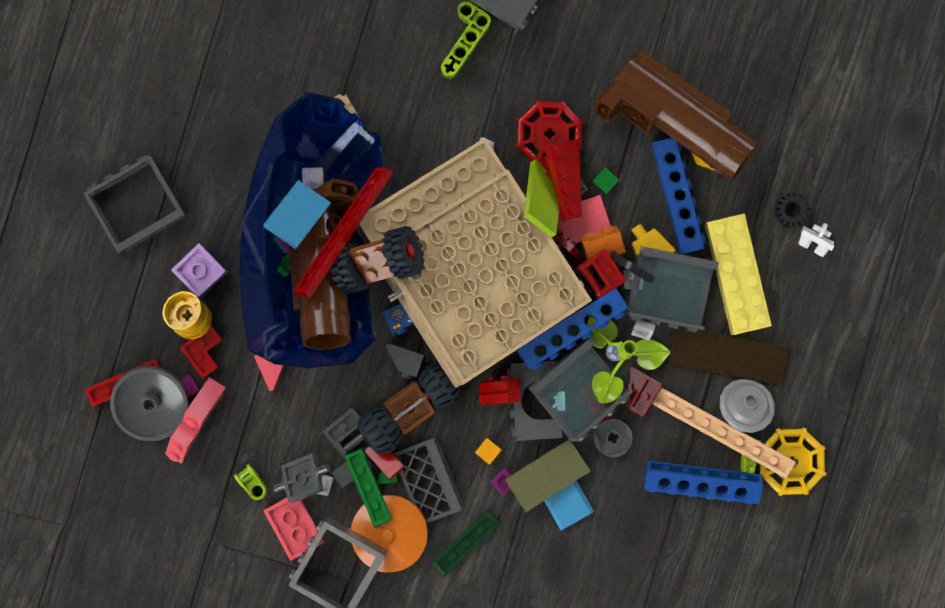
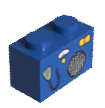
(398, 319)

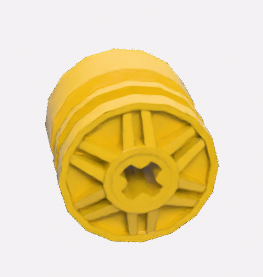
(179, 312)

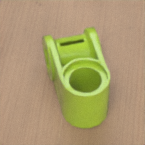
(251, 482)

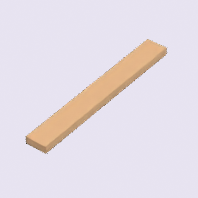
(724, 433)

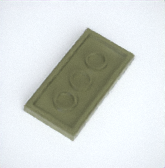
(547, 475)

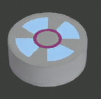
(612, 353)

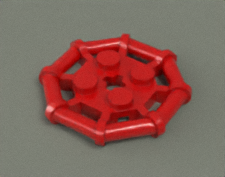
(546, 122)

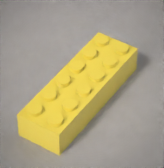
(737, 274)

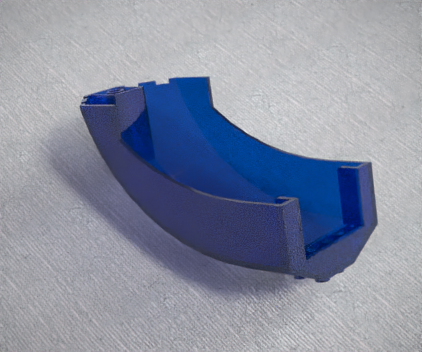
(307, 134)

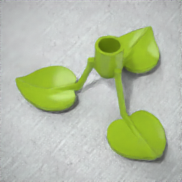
(649, 356)

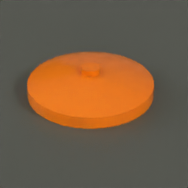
(402, 537)

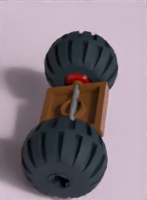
(408, 409)

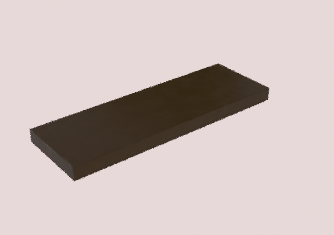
(728, 355)

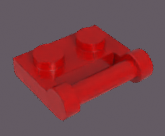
(607, 271)

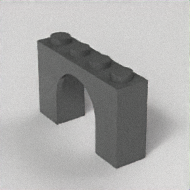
(525, 426)

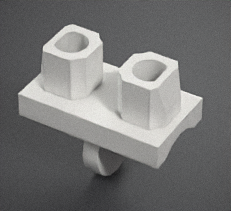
(809, 235)

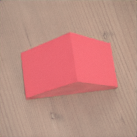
(270, 372)

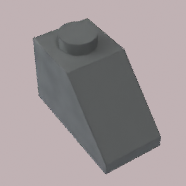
(405, 360)

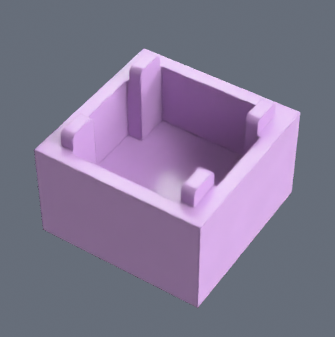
(199, 270)

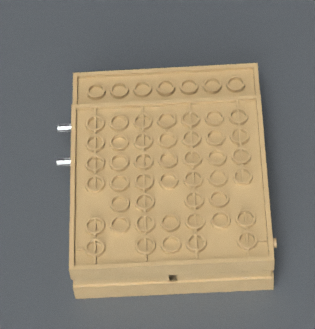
(487, 268)

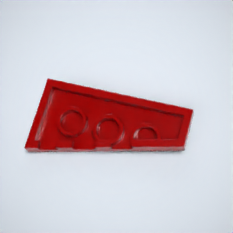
(565, 174)

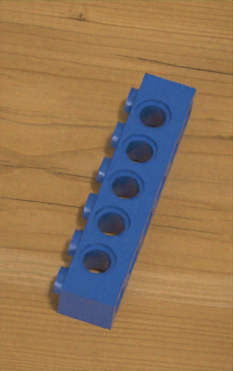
(672, 147)
(611, 299)
(695, 475)

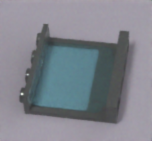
(677, 291)
(569, 394)

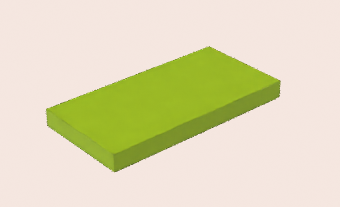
(541, 200)

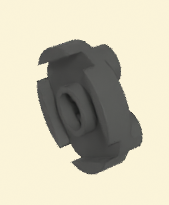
(622, 443)

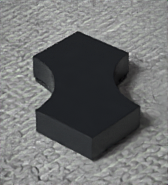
(631, 266)

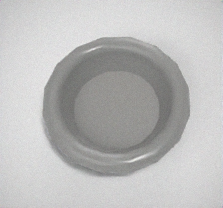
(747, 405)

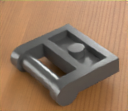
(341, 429)

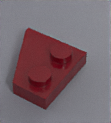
(568, 245)

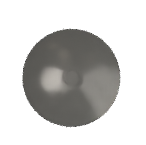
(149, 403)

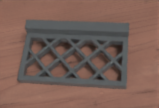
(441, 470)

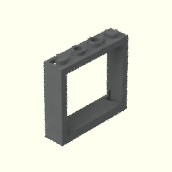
(112, 180)
(354, 538)

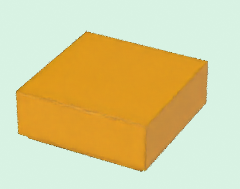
(488, 451)

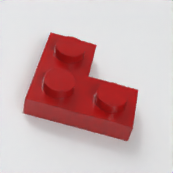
(197, 352)

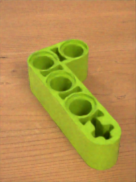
(462, 43)

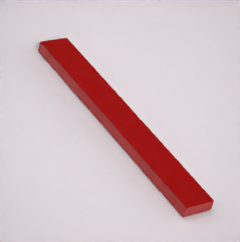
(342, 233)

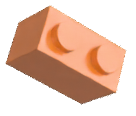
(607, 238)

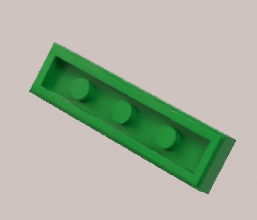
(368, 487)

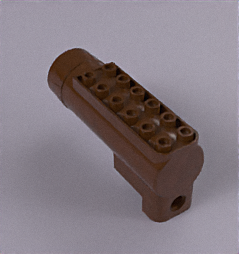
(656, 97)
(325, 315)

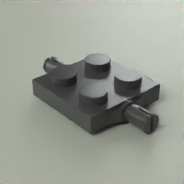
(302, 478)

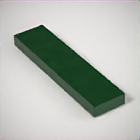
(466, 542)

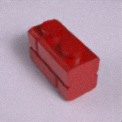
(499, 391)

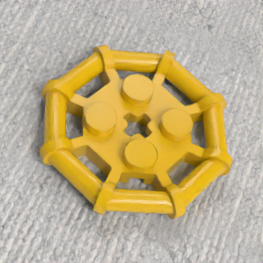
(803, 465)

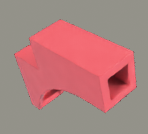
(194, 420)

